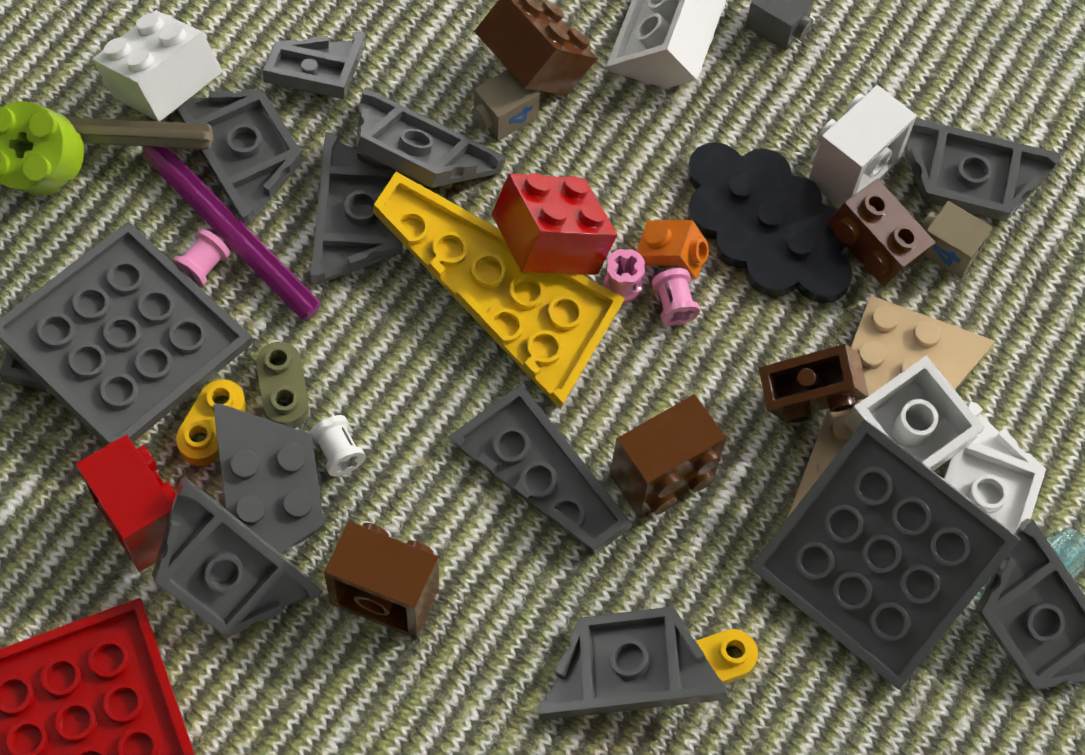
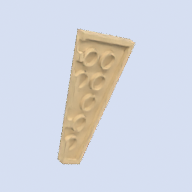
(888, 344)

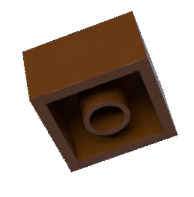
(536, 45)
(667, 457)
(383, 578)

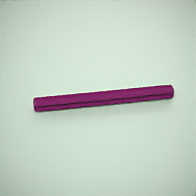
(233, 231)

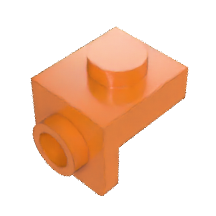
(674, 245)

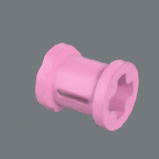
(202, 256)
(625, 273)
(675, 296)

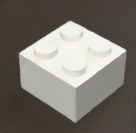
(157, 65)
(860, 145)
(920, 414)

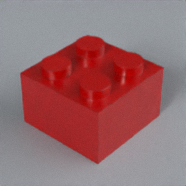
(553, 224)
(130, 497)

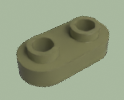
(282, 382)

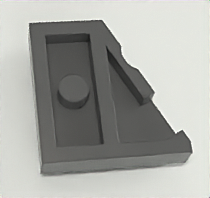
(315, 64)

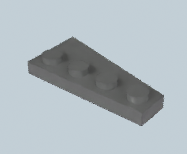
(537, 463)

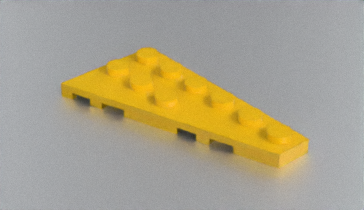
(538, 319)

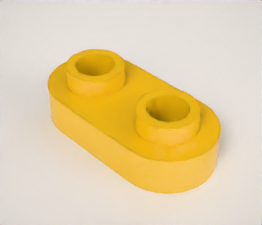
(201, 420)
(726, 667)

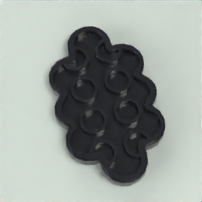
(767, 222)

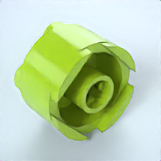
(55, 151)

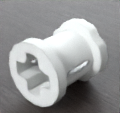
(337, 445)

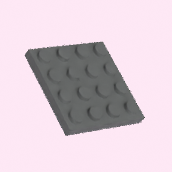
(121, 336)
(884, 553)

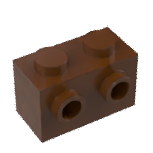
(880, 232)
(814, 383)

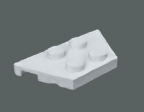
(997, 475)

